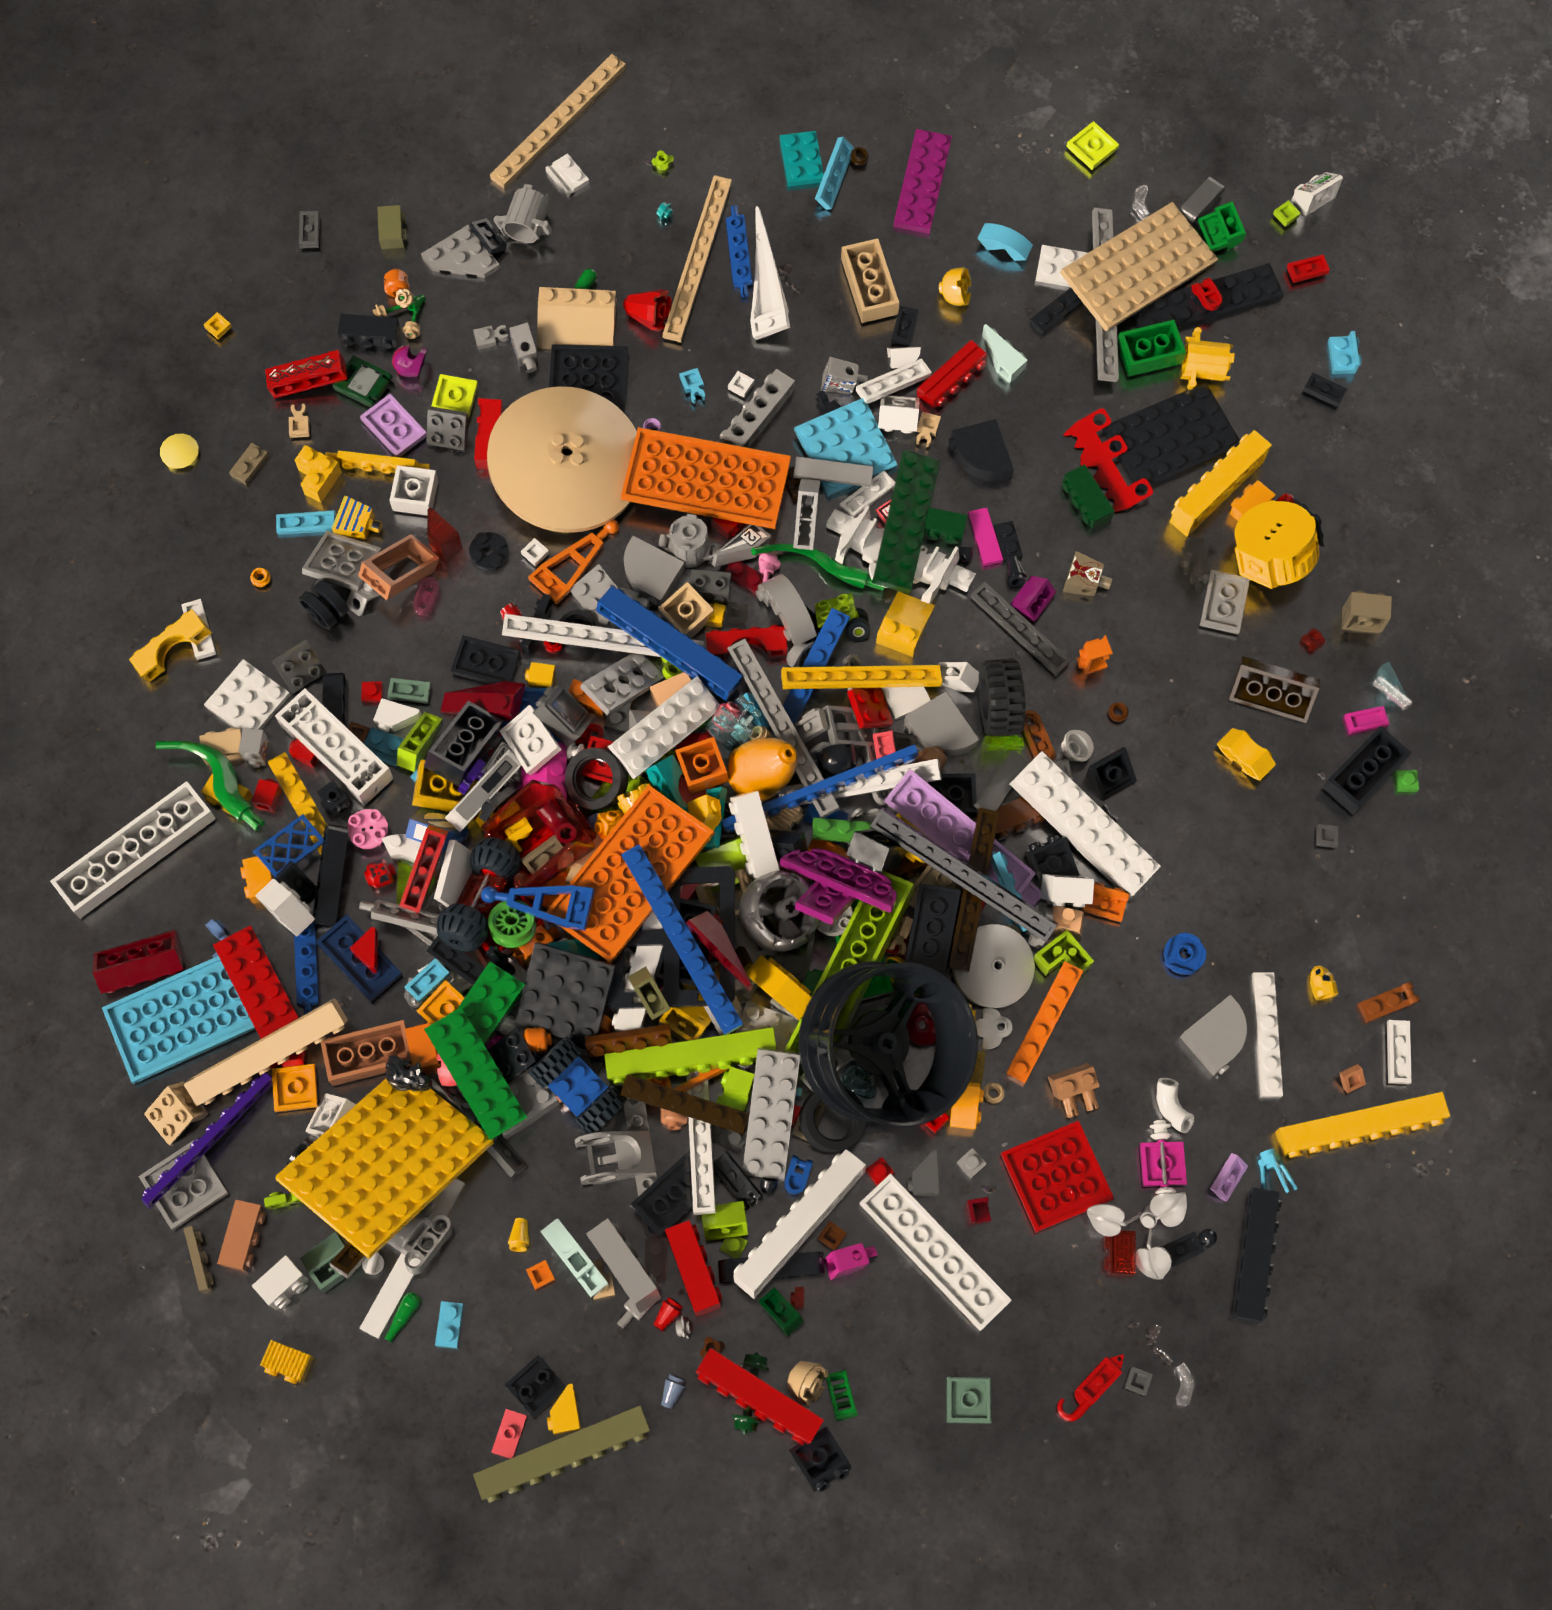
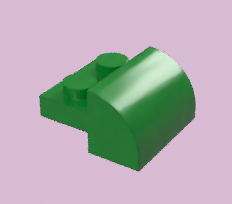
(1222, 228)

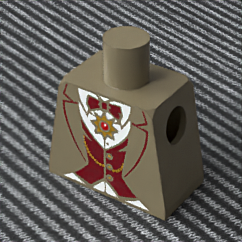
(1085, 576)

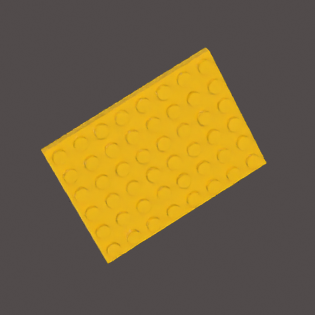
(383, 1163)

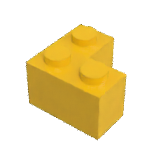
(320, 472)

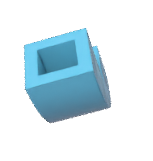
(1001, 237)

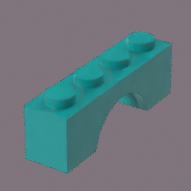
(665, 779)

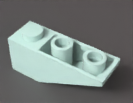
(1006, 359)

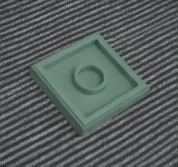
(968, 1400)

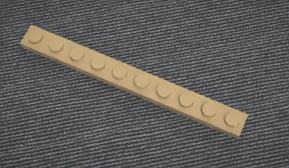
(557, 121)
(697, 259)

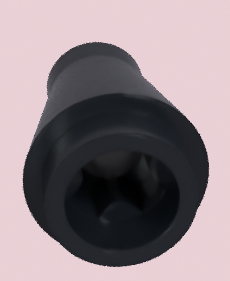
(1015, 572)

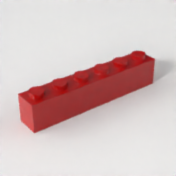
(759, 1396)

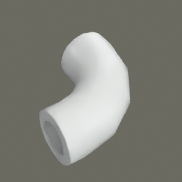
(1170, 1107)

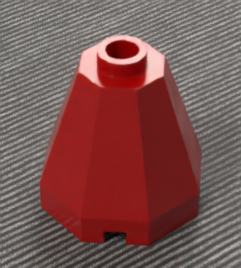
(649, 308)

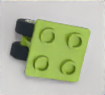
(857, 627)

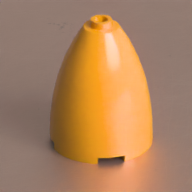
(762, 766)

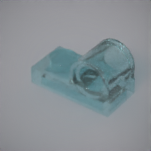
(1388, 673)

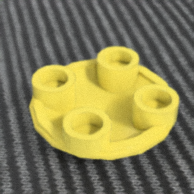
(179, 451)

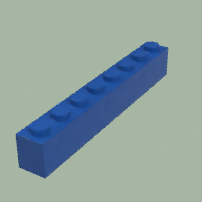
(669, 642)

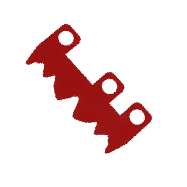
(1100, 455)

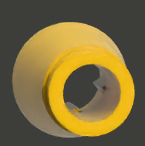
(519, 1235)

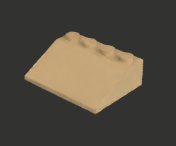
(575, 317)

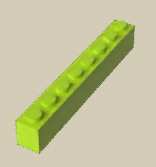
(689, 1056)

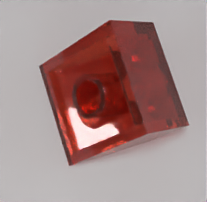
(442, 537)

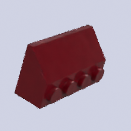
(137, 962)

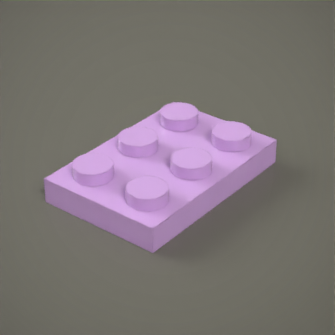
(393, 426)

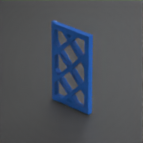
(289, 829)

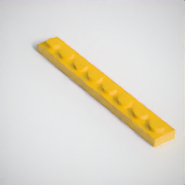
(861, 677)

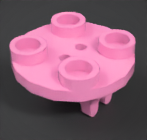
(364, 820)

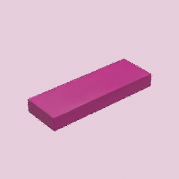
(985, 537)

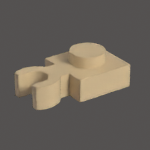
(299, 424)
(927, 426)

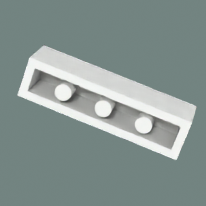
(754, 834)

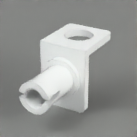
(363, 596)

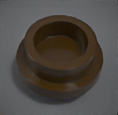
(859, 156)

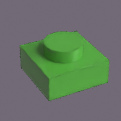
(1406, 781)

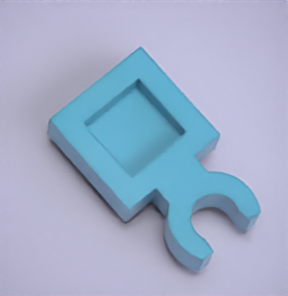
(692, 383)

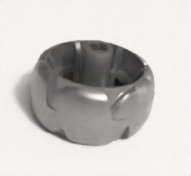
(753, 908)

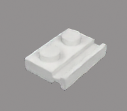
(567, 175)

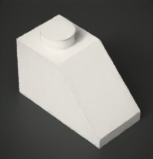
(959, 676)
(395, 716)

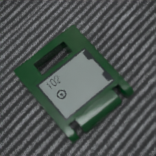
(365, 382)

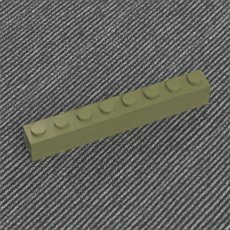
(562, 1453)

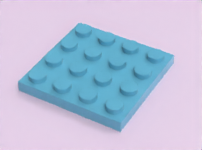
(846, 437)

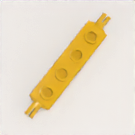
(373, 462)

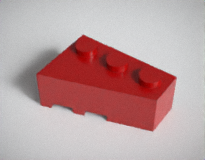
(489, 413)

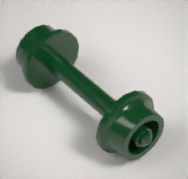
(746, 1422)

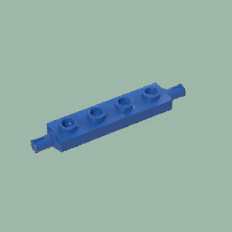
(739, 251)
(306, 969)

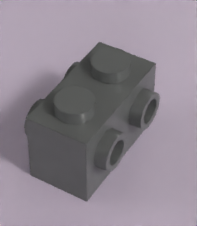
(711, 585)

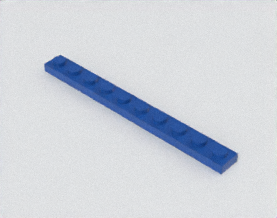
(832, 784)
(682, 940)

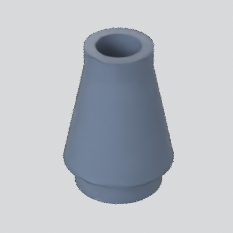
(672, 1390)

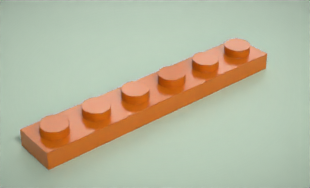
(1044, 1022)

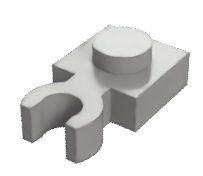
(487, 337)

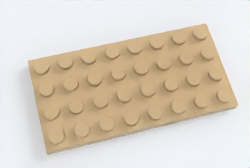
(1138, 266)

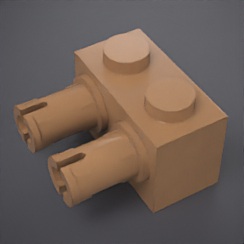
(1074, 1081)

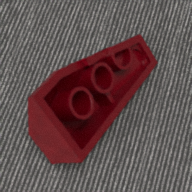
(499, 699)
(712, 936)

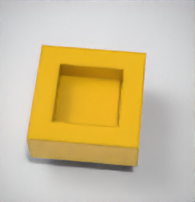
(217, 325)

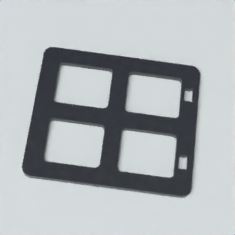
(671, 979)

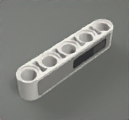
(483, 790)

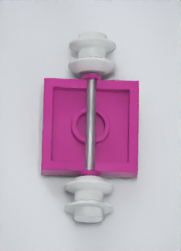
(1162, 1161)

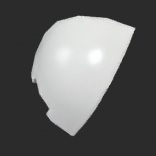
(902, 355)

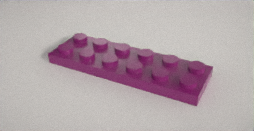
(922, 181)

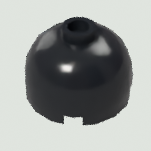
(837, 759)

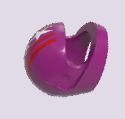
(406, 363)

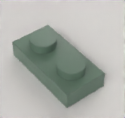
(409, 690)

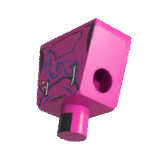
(842, 1262)

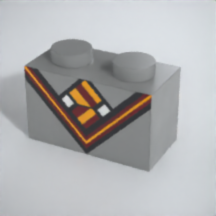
(254, 747)

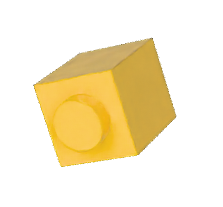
(540, 675)

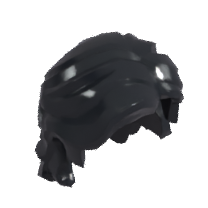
(406, 1079)

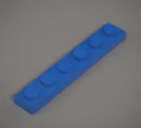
(817, 657)

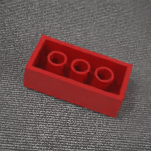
(692, 1268)

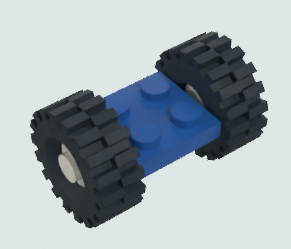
(577, 1086)

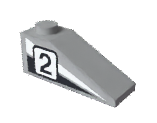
(740, 546)

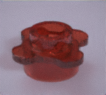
(1319, 639)

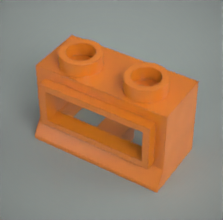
(1094, 654)

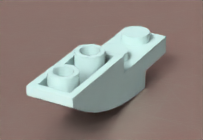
(574, 1258)

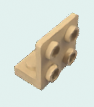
(174, 1112)

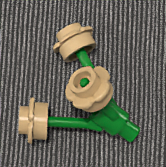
(404, 299)

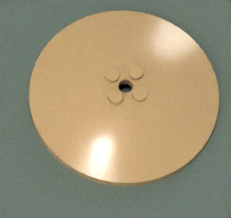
(544, 483)

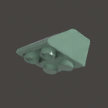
(318, 1262)

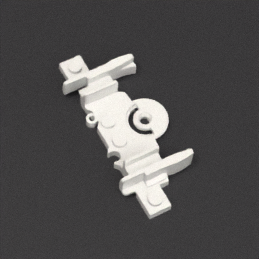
(865, 538)

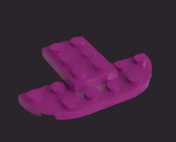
(837, 884)

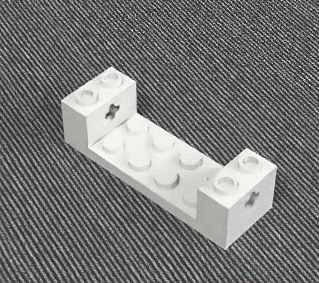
(335, 746)

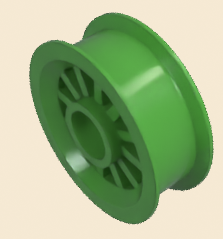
(511, 935)

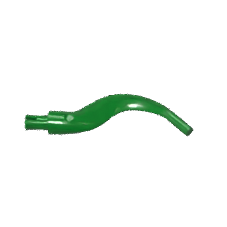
(852, 575)
(224, 780)

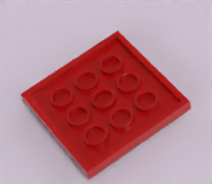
(1057, 1176)

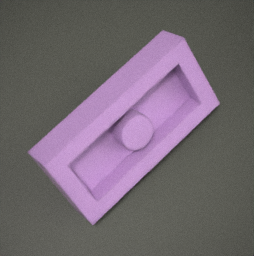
(1229, 1177)

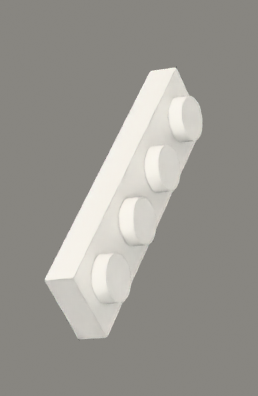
(893, 381)

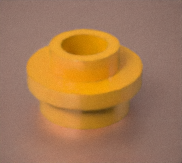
(257, 573)

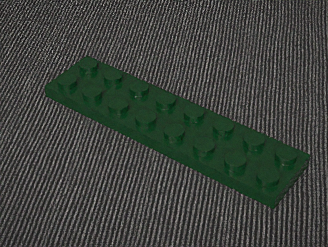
(906, 521)

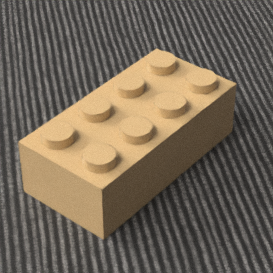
(869, 280)

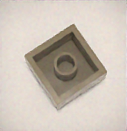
(1366, 612)

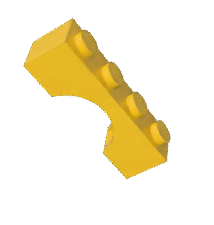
(151, 658)

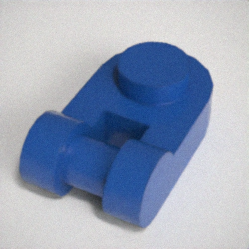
(796, 1182)

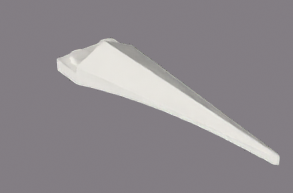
(769, 304)

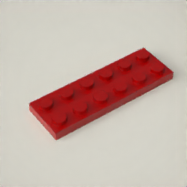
(255, 981)

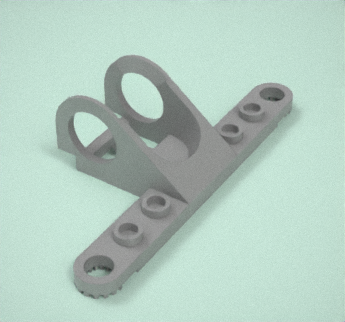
(860, 738)
(632, 1154)

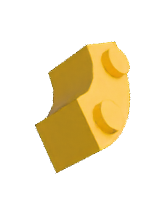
(1241, 748)

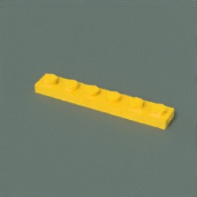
(297, 793)

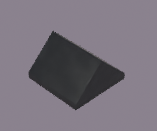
(1111, 773)

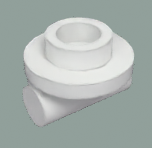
(374, 1264)

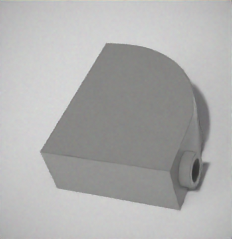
(806, 514)
(651, 571)
(941, 725)
(1218, 1036)

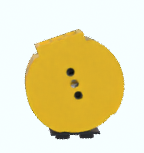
(1278, 542)

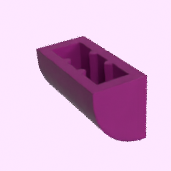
(1033, 597)

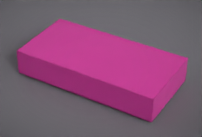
(1366, 719)

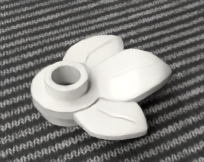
(988, 1028)

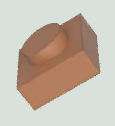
(1352, 1078)

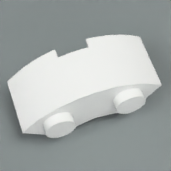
(401, 848)

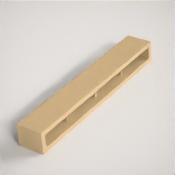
(265, 1052)

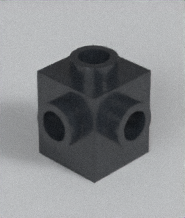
(334, 798)

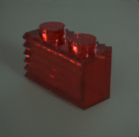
(1120, 1254)

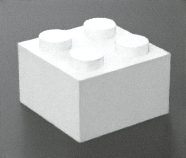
(413, 490)
(1067, 889)
(286, 906)
(281, 1283)

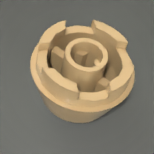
(806, 1382)

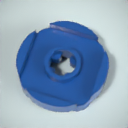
(1175, 961)

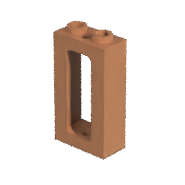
(408, 547)

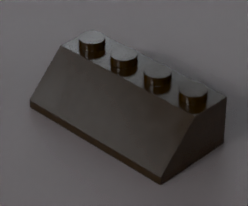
(1274, 689)

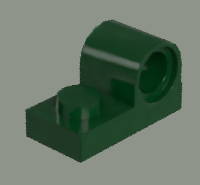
(781, 1312)

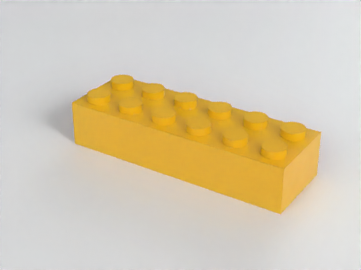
(1220, 482)

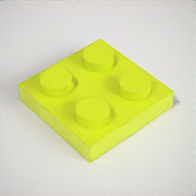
(1092, 145)
(455, 393)

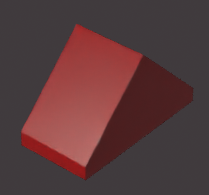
(367, 949)

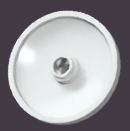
(1001, 986)

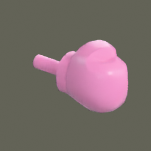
(768, 564)

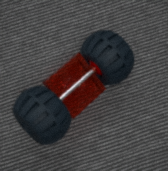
(464, 923)

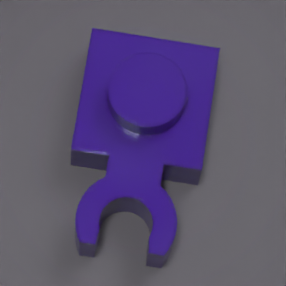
(475, 773)

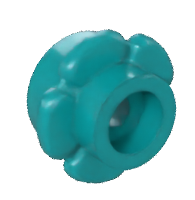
(664, 210)

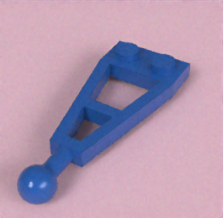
(578, 907)

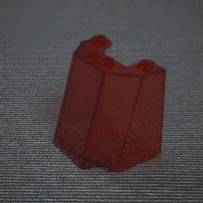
(524, 805)

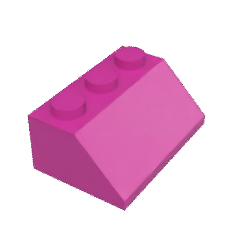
(551, 772)

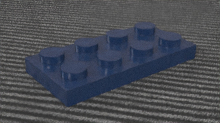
(337, 945)

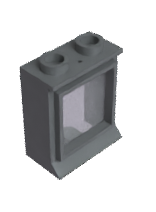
(562, 714)

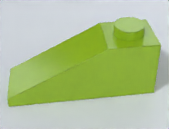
(418, 741)

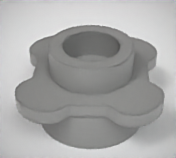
(684, 1327)

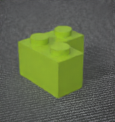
(1062, 949)
(737, 1089)

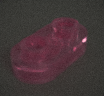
(426, 597)

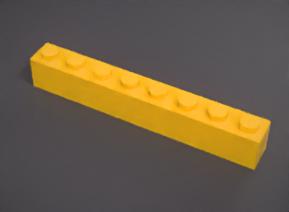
(1362, 1124)

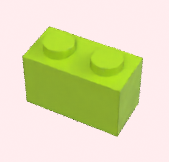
(726, 1222)

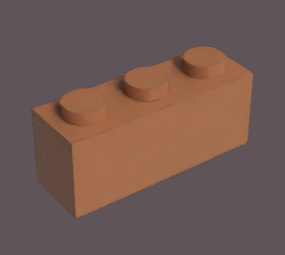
(241, 1236)

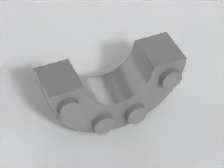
(787, 603)

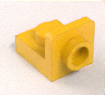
(518, 831)

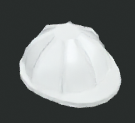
(1077, 746)

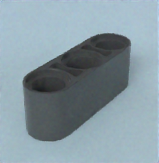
(1202, 200)

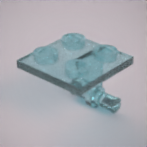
(728, 728)

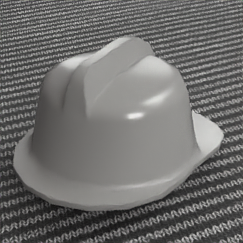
(798, 654)

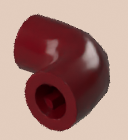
(556, 821)

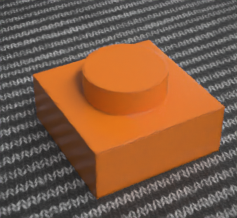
(540, 1275)

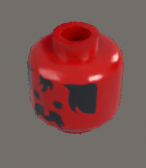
(379, 874)

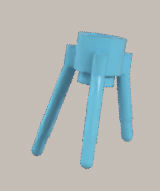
(1272, 1160)

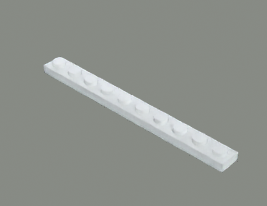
(575, 634)

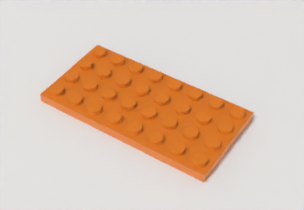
(706, 478)
(619, 907)

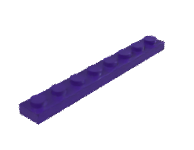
(203, 1144)

